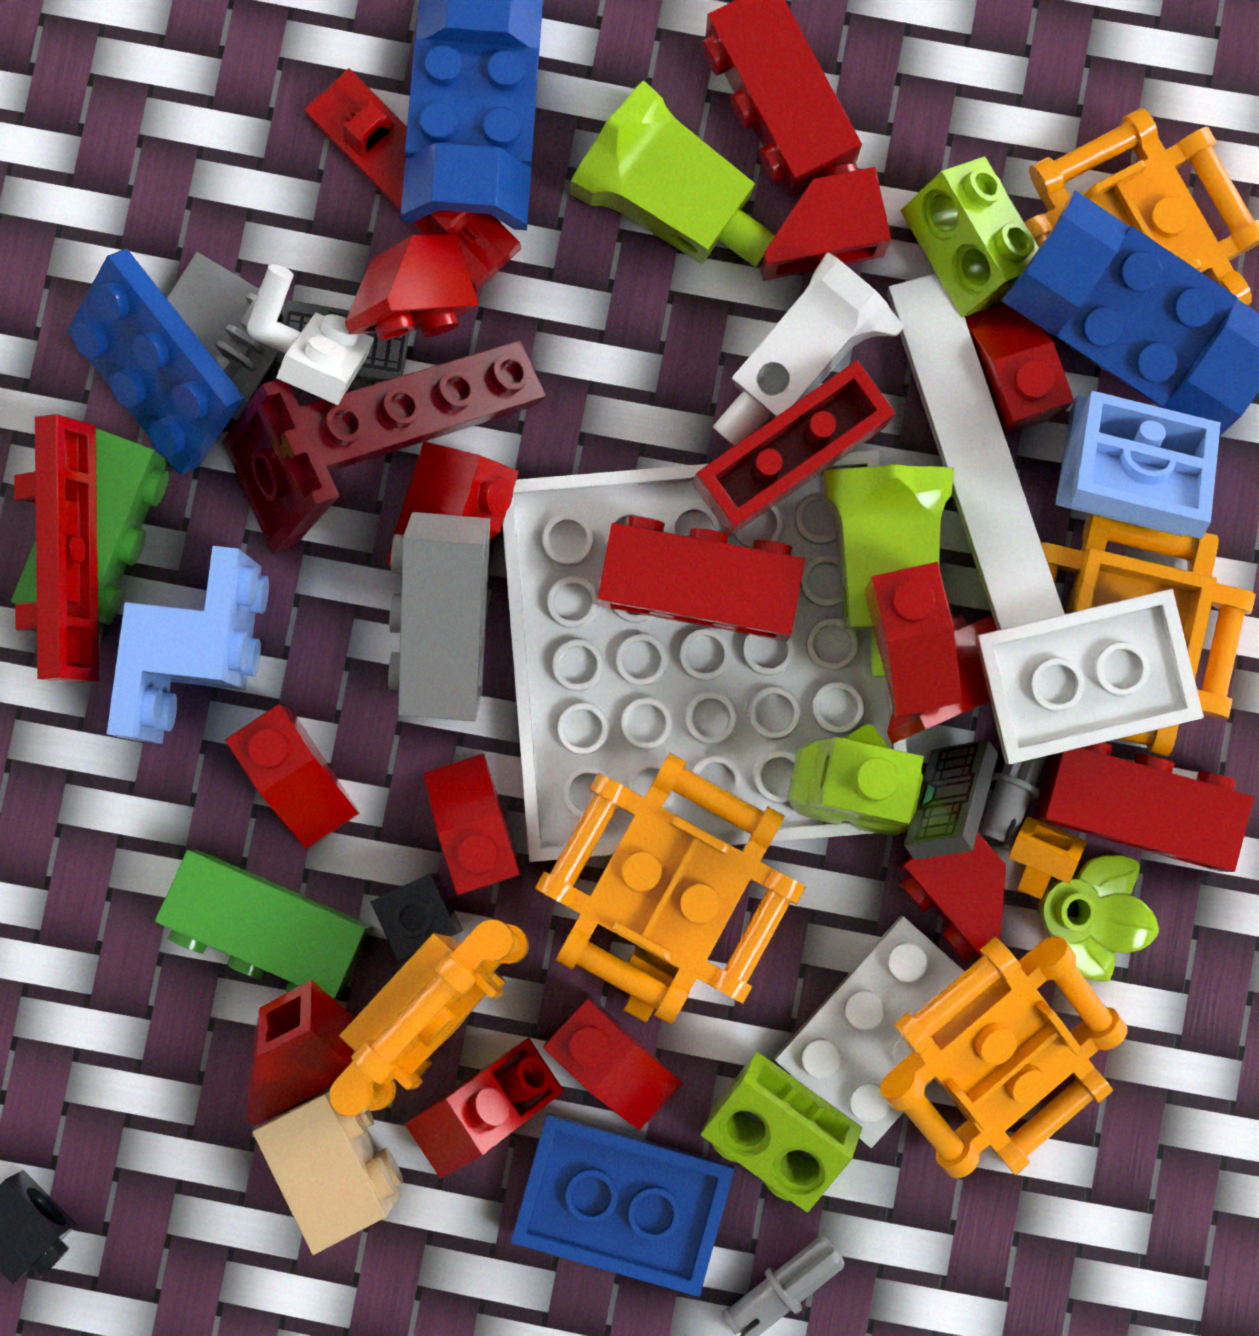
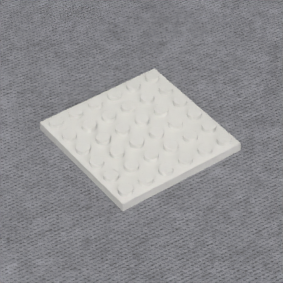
(629, 687)

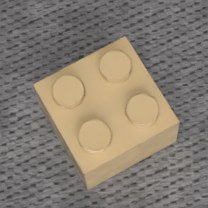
(329, 1170)

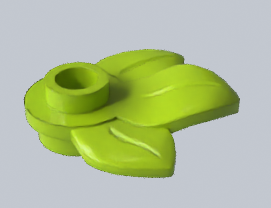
(1106, 918)

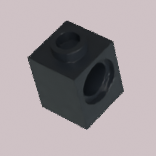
(414, 914)
(30, 1228)

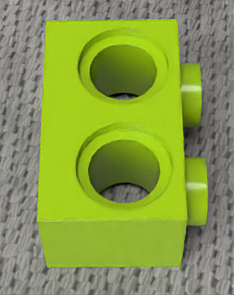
(971, 234)
(791, 1121)

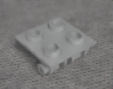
(217, 311)

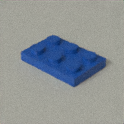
(154, 362)
(623, 1204)

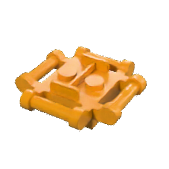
(1155, 196)
(1112, 577)
(670, 888)
(420, 1012)
(1000, 1054)

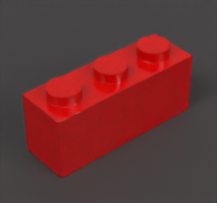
(779, 91)
(793, 448)
(701, 579)
(1146, 806)

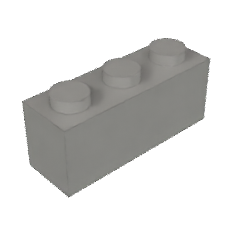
(440, 615)

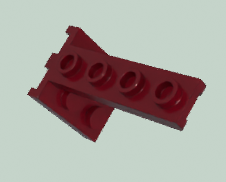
(290, 449)

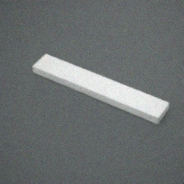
(974, 445)

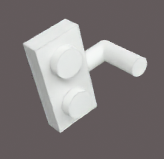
(320, 357)

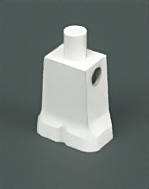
(806, 346)

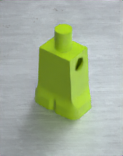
(669, 182)
(883, 524)
(857, 782)

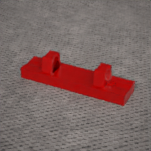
(349, 117)
(65, 550)

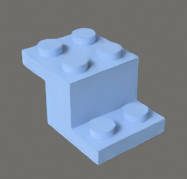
(1139, 464)
(187, 647)

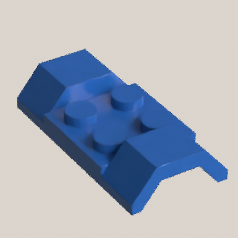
(472, 109)
(1141, 314)

